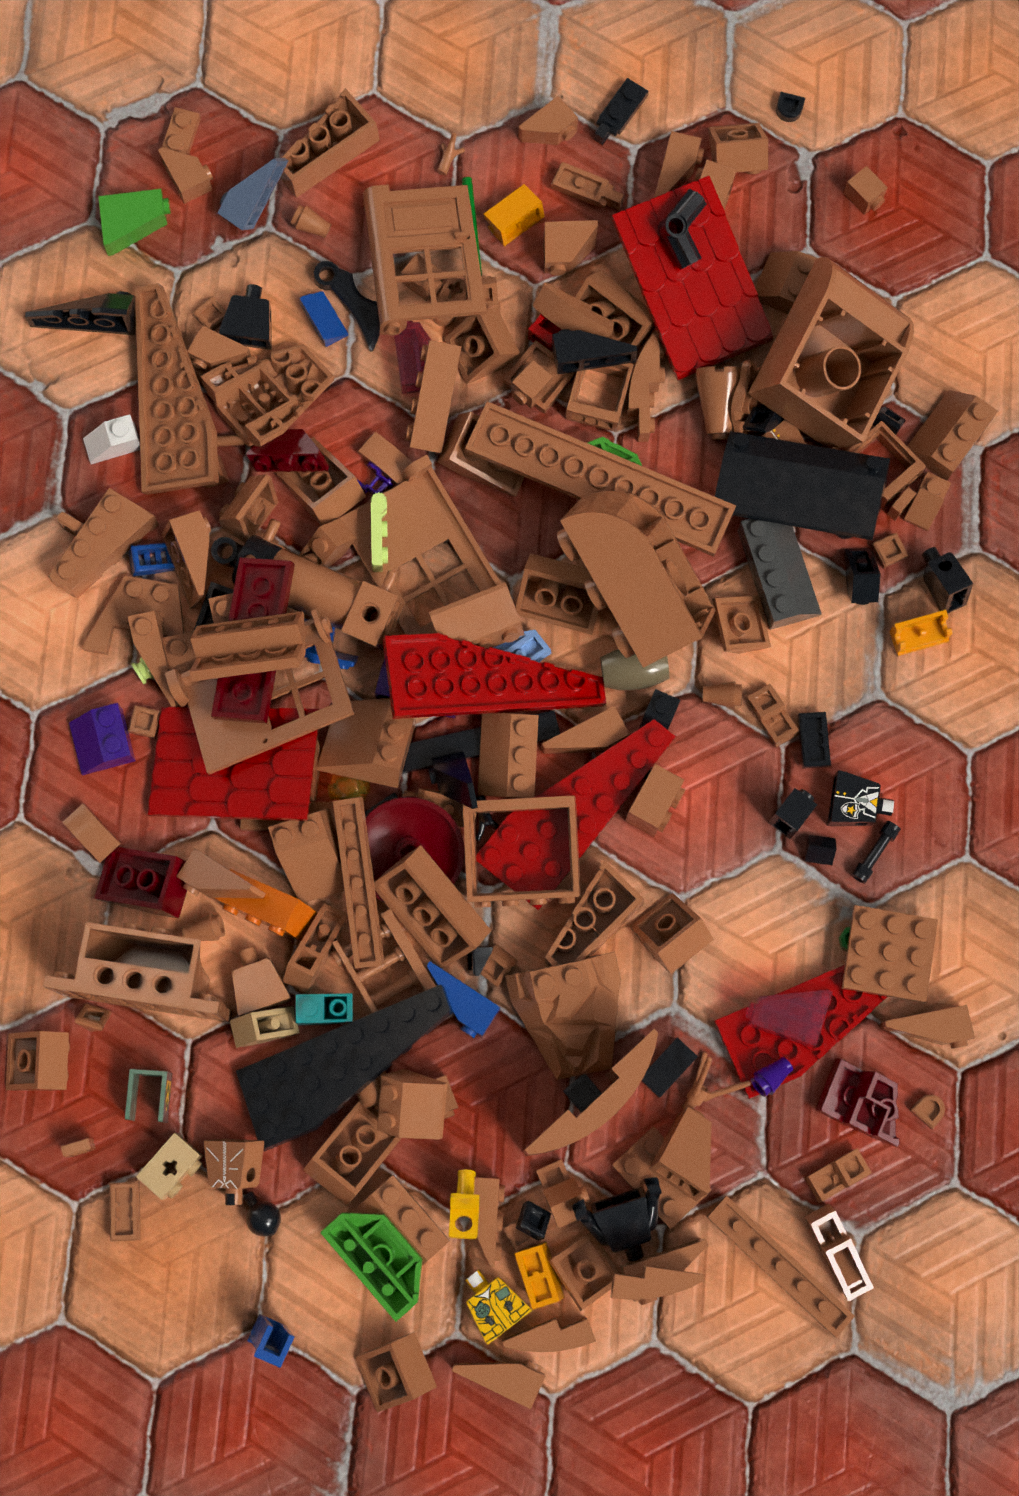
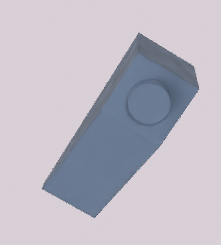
(247, 199)

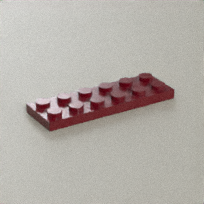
(259, 591)

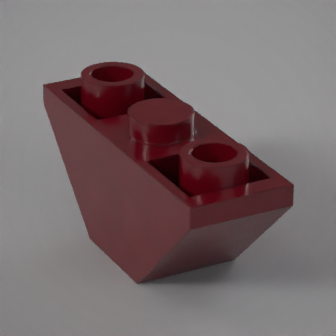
(288, 453)

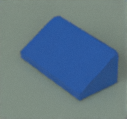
(323, 318)

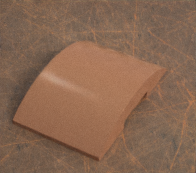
(625, 1079)

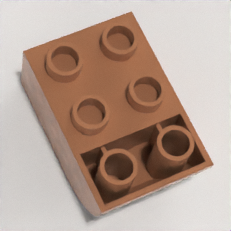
(834, 357)
(636, 574)

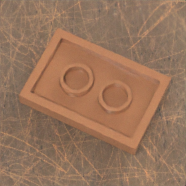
(635, 1167)

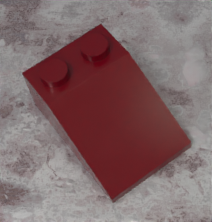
(143, 882)

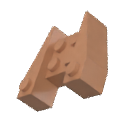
(174, 651)

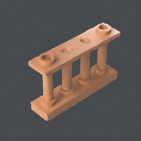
(402, 952)

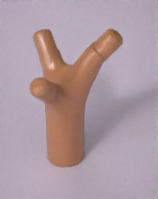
(449, 154)

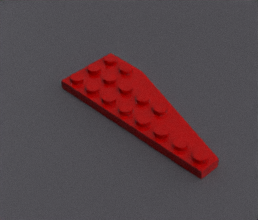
(533, 846)
(755, 1049)

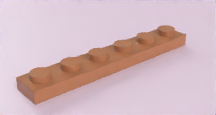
(358, 882)
(780, 1266)

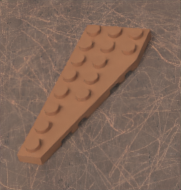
(174, 419)

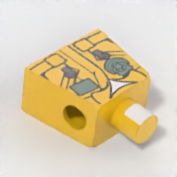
(494, 1306)

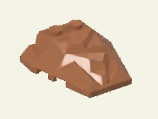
(267, 394)
(570, 1012)

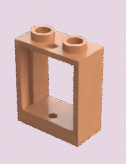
(597, 416)
(900, 451)

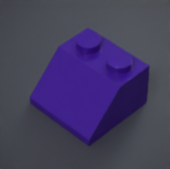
(102, 739)

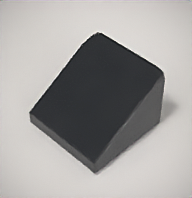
(477, 959)

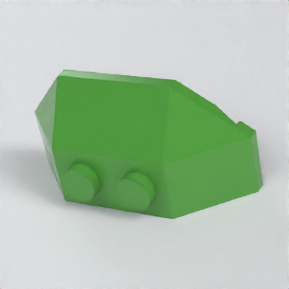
(378, 1258)

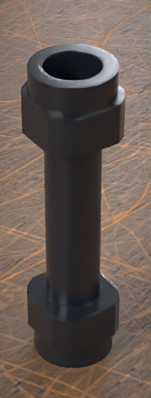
(863, 870)

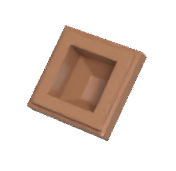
(93, 1018)

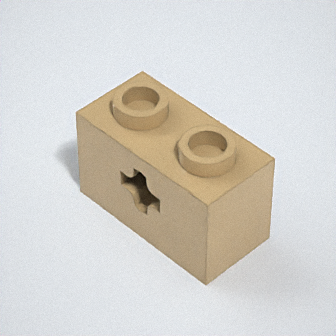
(174, 1150)

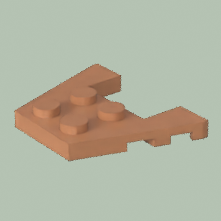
(132, 598)

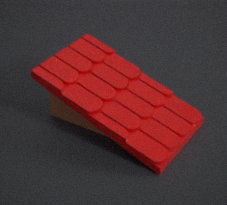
(707, 307)
(262, 787)

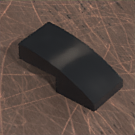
(762, 419)

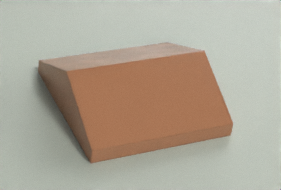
(741, 624)
(585, 1270)

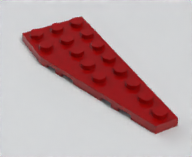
(454, 677)

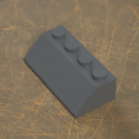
(778, 572)

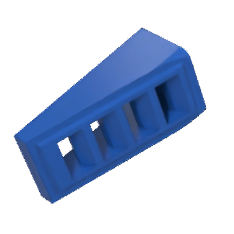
(146, 550)

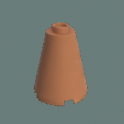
(716, 394)

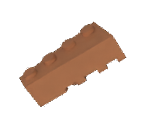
(329, 144)
(101, 542)
(598, 915)

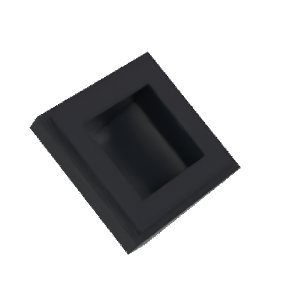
(890, 418)
(820, 850)

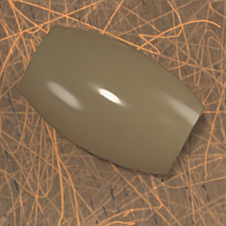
(628, 673)

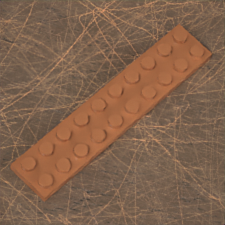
(584, 469)

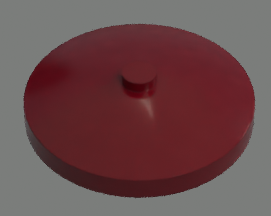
(405, 824)

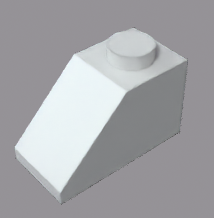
(112, 439)

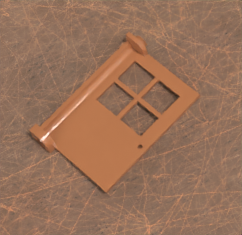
(417, 223)
(418, 520)
(231, 742)

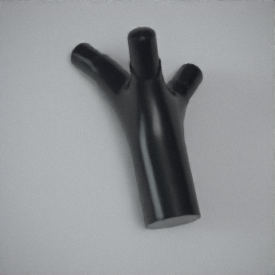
(484, 820)

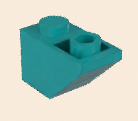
(324, 1009)

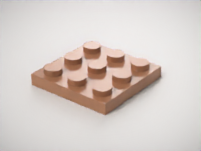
(889, 954)

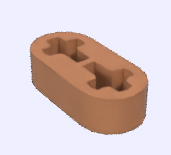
(445, 296)

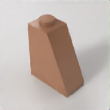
(686, 1154)

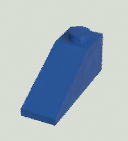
(468, 1006)

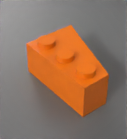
(277, 910)

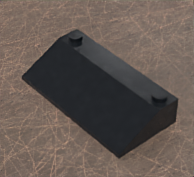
(803, 485)

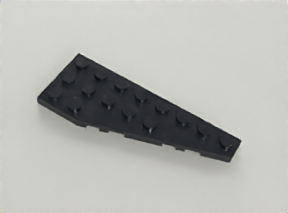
(314, 1079)

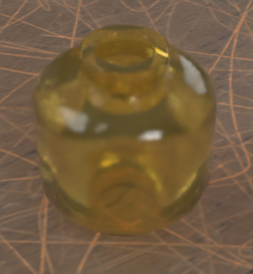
(347, 788)

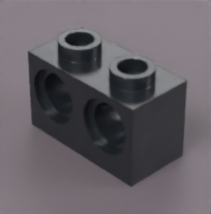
(793, 812)

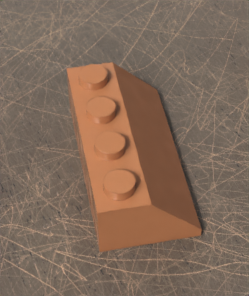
(431, 908)

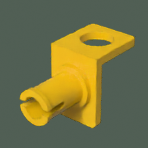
(464, 1204)

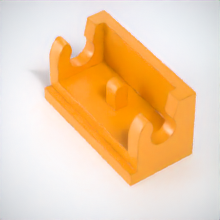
(514, 214)
(920, 633)
(539, 1276)

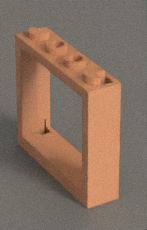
(521, 804)

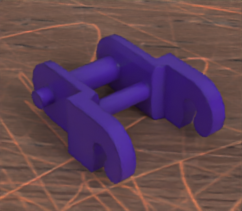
(386, 482)

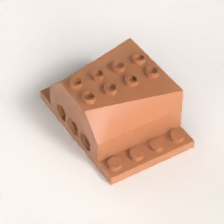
(140, 972)

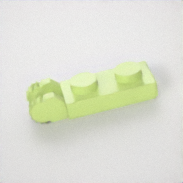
(378, 530)

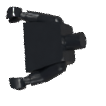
(623, 1219)

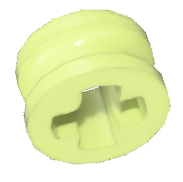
(142, 670)

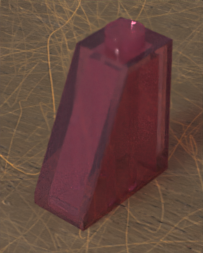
(408, 352)
(791, 1015)

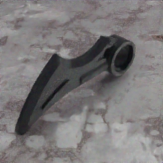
(363, 309)

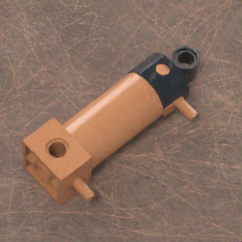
(314, 586)

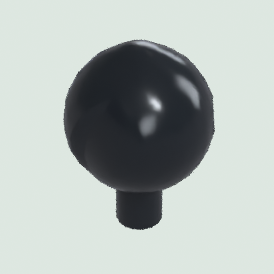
(262, 1217)

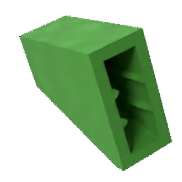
(131, 217)

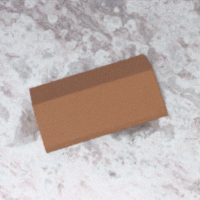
(248, 646)

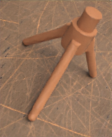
(700, 1093)

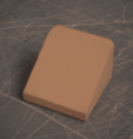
(498, 965)

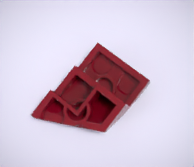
(861, 1101)

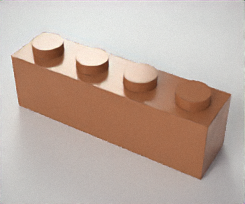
(434, 397)

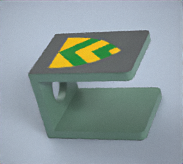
(132, 1093)

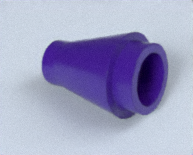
(770, 1077)

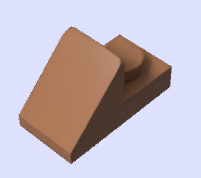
(927, 501)

